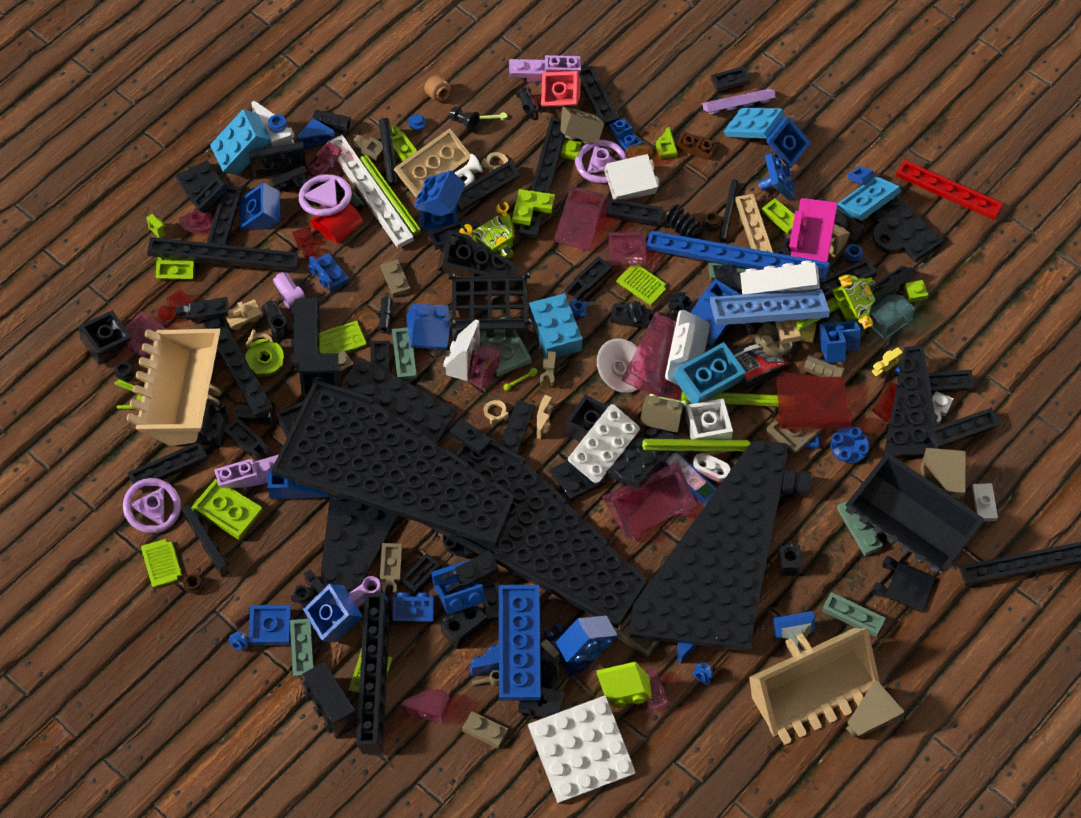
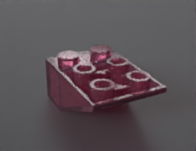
(581, 218)

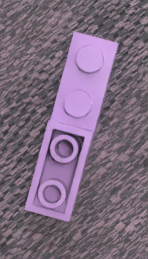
(533, 69)
(245, 473)

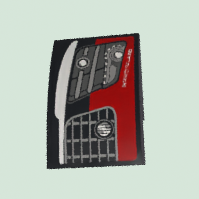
(758, 365)

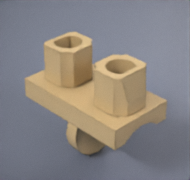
(243, 314)

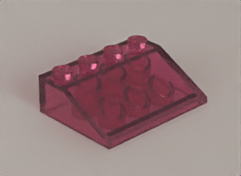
(651, 359)

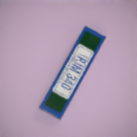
(698, 484)

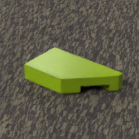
(666, 146)

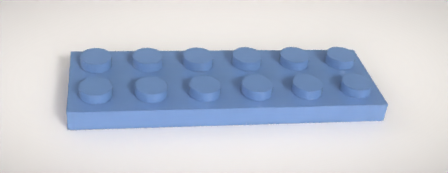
(769, 307)

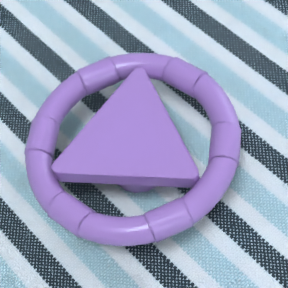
(598, 160)
(324, 195)
(151, 505)

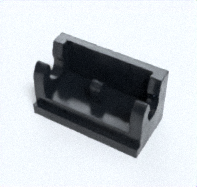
(213, 424)

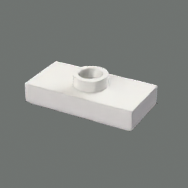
(985, 501)

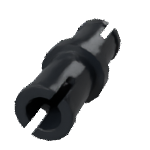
(385, 314)

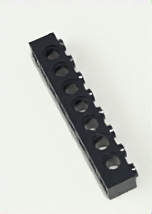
(373, 673)

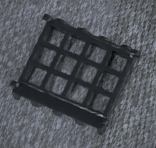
(490, 283)

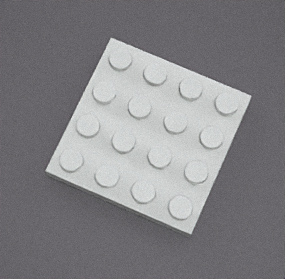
(581, 749)

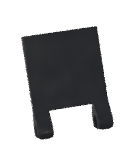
(906, 586)

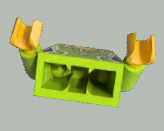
(495, 234)
(855, 298)

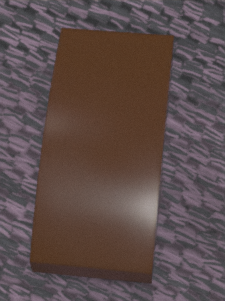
(699, 147)

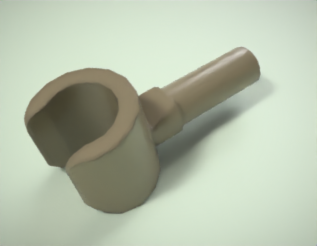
(490, 679)

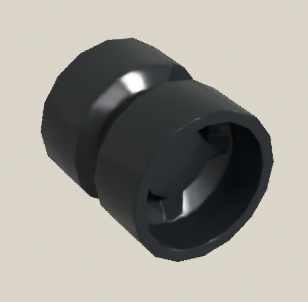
(796, 482)

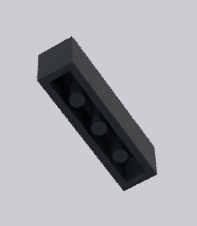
(305, 329)

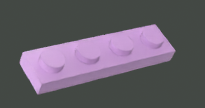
(745, 99)

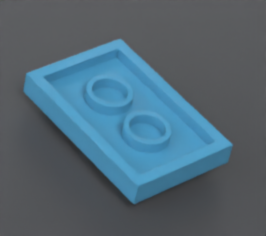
(754, 122)
(869, 198)

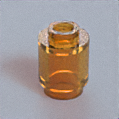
(638, 150)

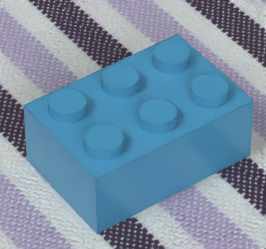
(239, 138)
(555, 326)
(709, 374)

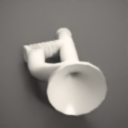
(472, 165)

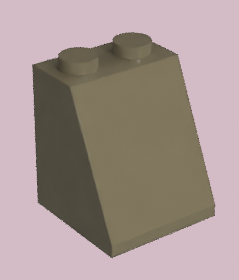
(945, 470)

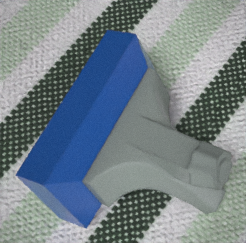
(793, 625)

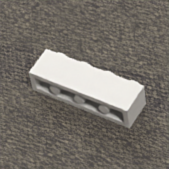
(781, 279)

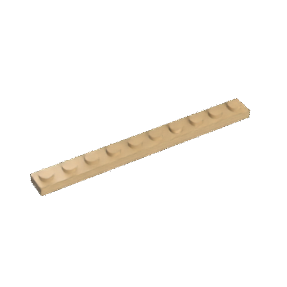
(759, 240)

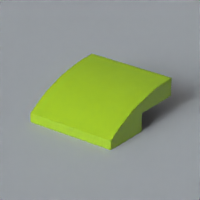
(175, 269)

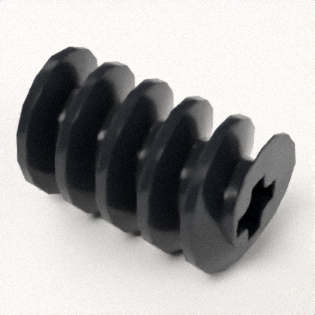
(681, 223)

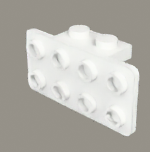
(687, 343)
(604, 443)

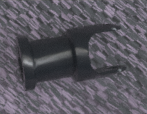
(529, 103)

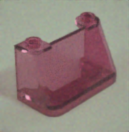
(658, 499)

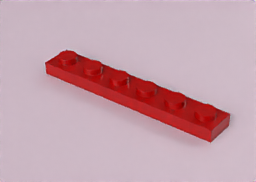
(949, 190)

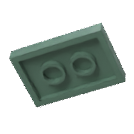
(513, 350)

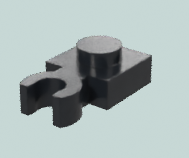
(314, 582)

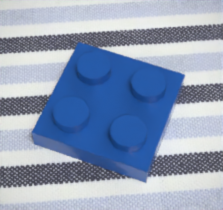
(269, 625)

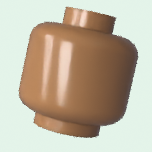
(437, 88)

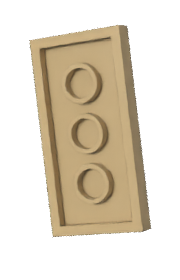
(438, 156)

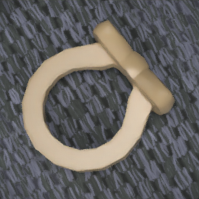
(486, 162)
(254, 335)
(493, 419)

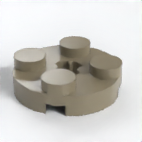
(765, 338)

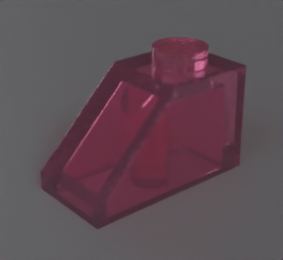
(483, 364)
(427, 705)

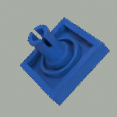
(778, 178)

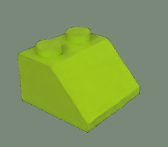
(625, 684)

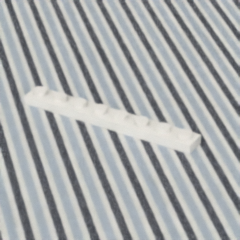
(372, 194)

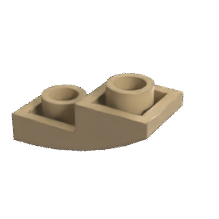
(543, 416)

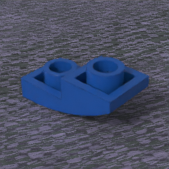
(624, 134)

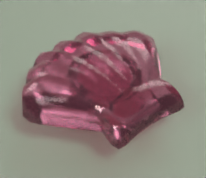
(196, 221)

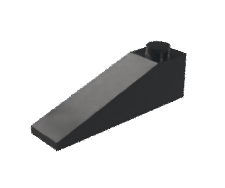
(470, 259)

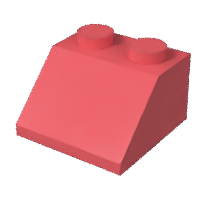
(560, 89)

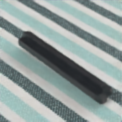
(388, 151)

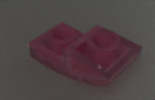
(326, 160)
(659, 697)

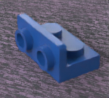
(328, 272)
(413, 608)

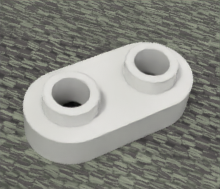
(712, 466)

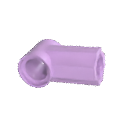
(288, 289)
(358, 594)

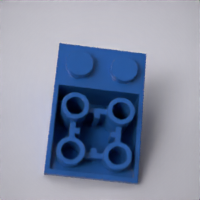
(704, 311)

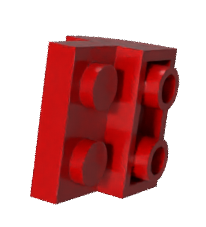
(338, 225)

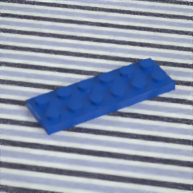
(519, 643)

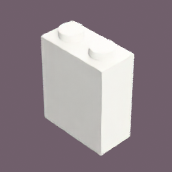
(631, 178)

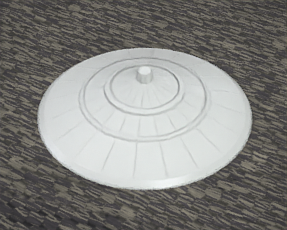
(613, 362)

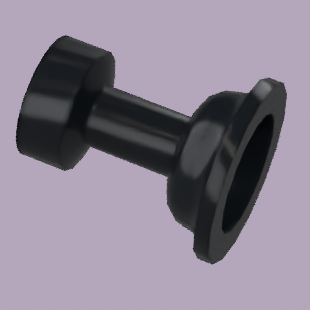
(470, 120)

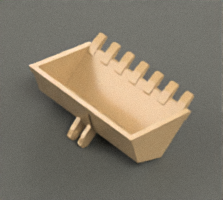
(175, 384)
(815, 682)

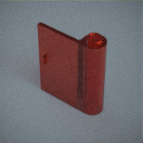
(812, 403)

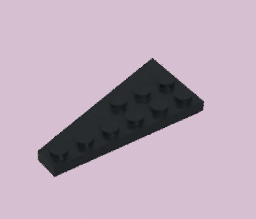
(912, 407)

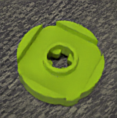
(270, 349)

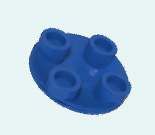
(850, 445)

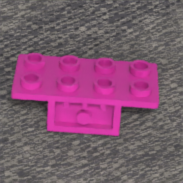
(813, 229)

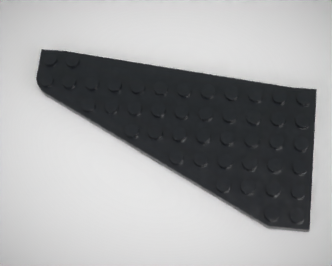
(716, 571)

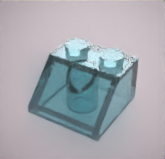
(890, 314)

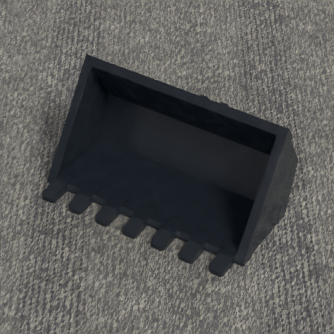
(915, 514)

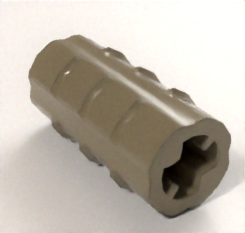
(821, 368)

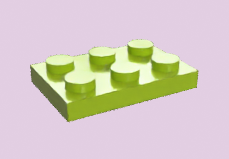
(227, 509)

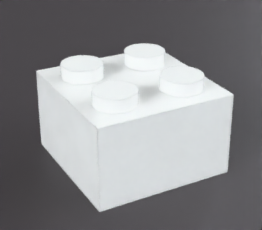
(708, 421)

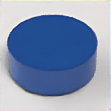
(277, 123)

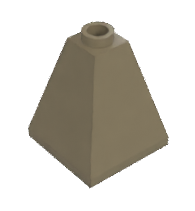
(874, 712)

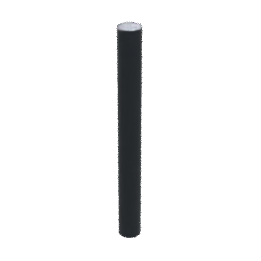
(728, 210)

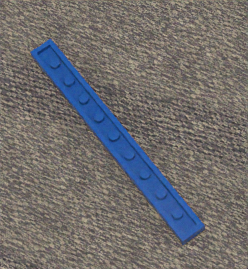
(725, 253)

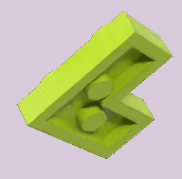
(531, 201)

